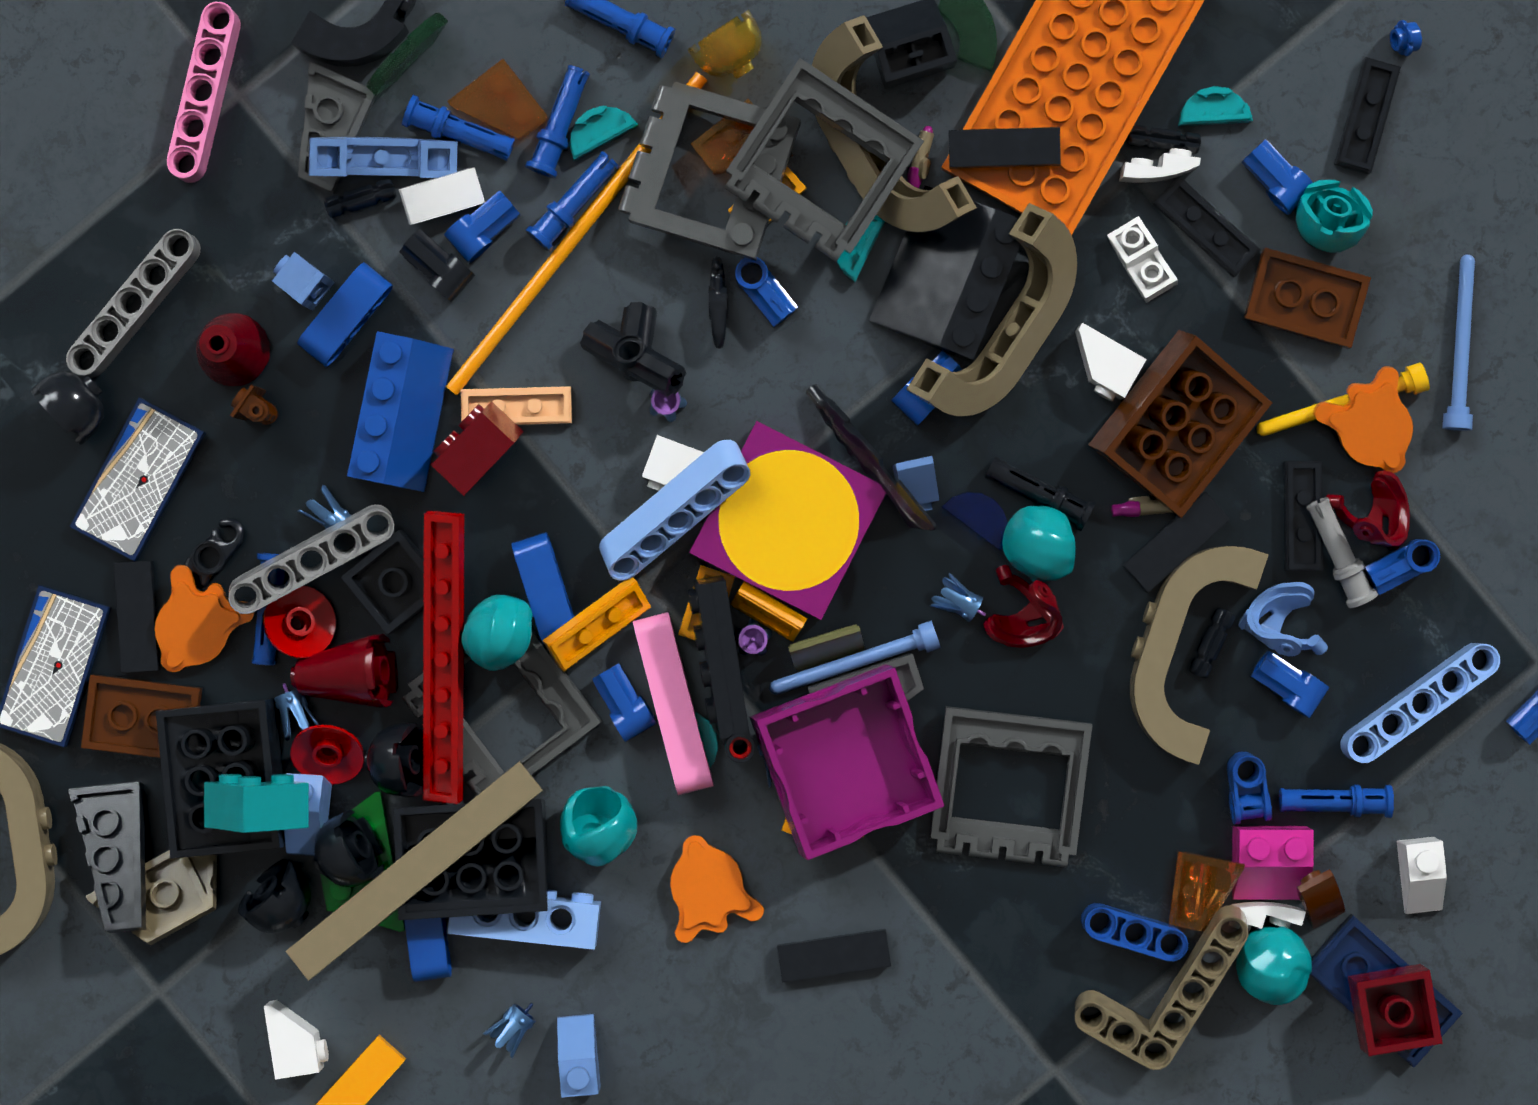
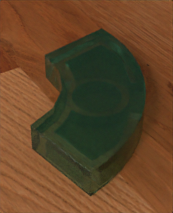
(974, 31)
(406, 53)

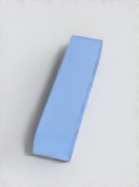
(674, 510)
(1437, 700)

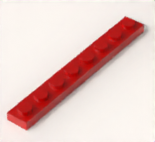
(443, 657)

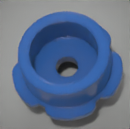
(1406, 37)

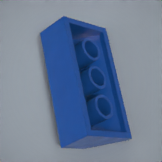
(400, 411)

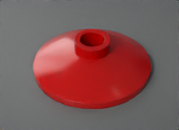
(316, 620)
(327, 752)

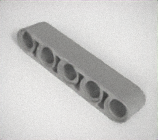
(116, 310)
(300, 574)

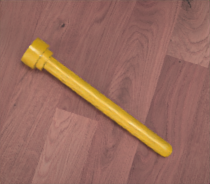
(1413, 380)

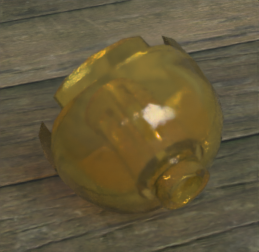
(729, 48)

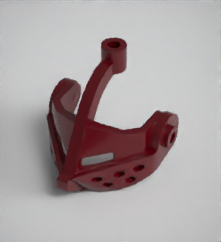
(1388, 501)
(1014, 629)

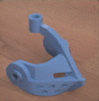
(1280, 602)

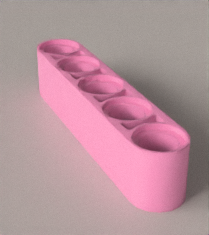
(197, 75)
(673, 703)

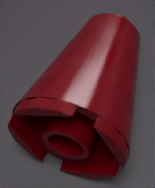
(233, 349)
(349, 673)

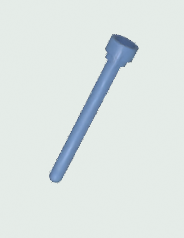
(1458, 414)
(922, 638)

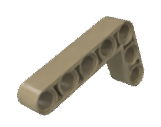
(1174, 1001)

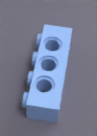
(542, 930)

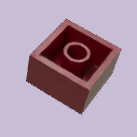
(472, 453)
(1395, 1009)

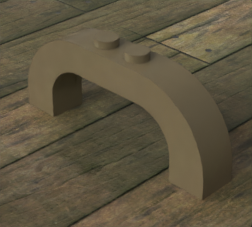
(906, 205)
(1021, 331)
(1163, 628)
(30, 847)

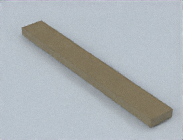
(414, 871)

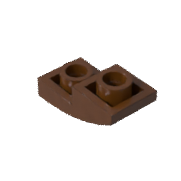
(1320, 897)

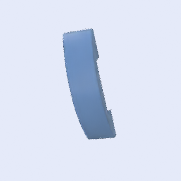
(382, 156)

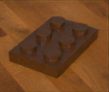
(1307, 298)
(123, 713)

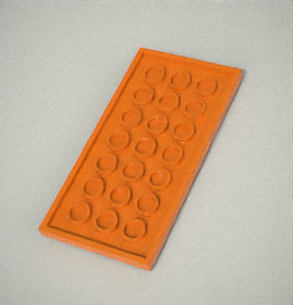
(1081, 71)

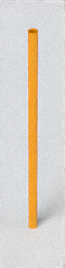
(551, 265)

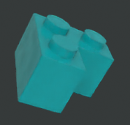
(256, 806)

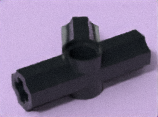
(634, 340)

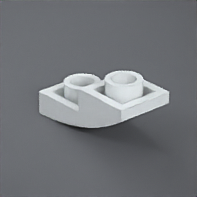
(1170, 165)
(441, 196)
(1142, 259)
(1280, 914)

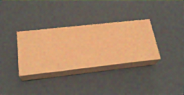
(523, 405)

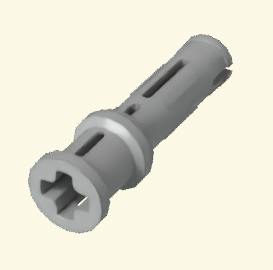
(1347, 568)

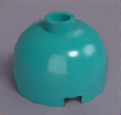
(1332, 216)

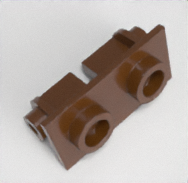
(251, 405)

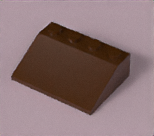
(1180, 422)

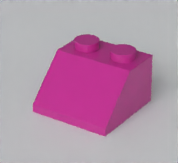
(1273, 861)

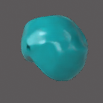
(1040, 543)
(498, 632)
(597, 825)
(1274, 965)

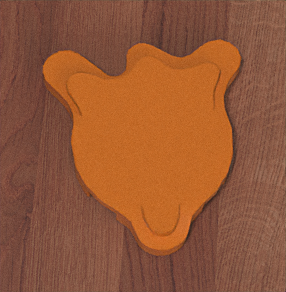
(1373, 423)
(194, 622)
(707, 889)

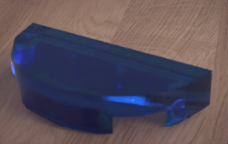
(979, 514)

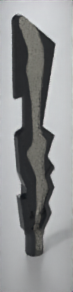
(870, 460)

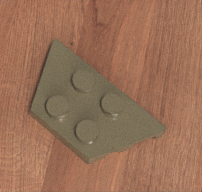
(176, 894)

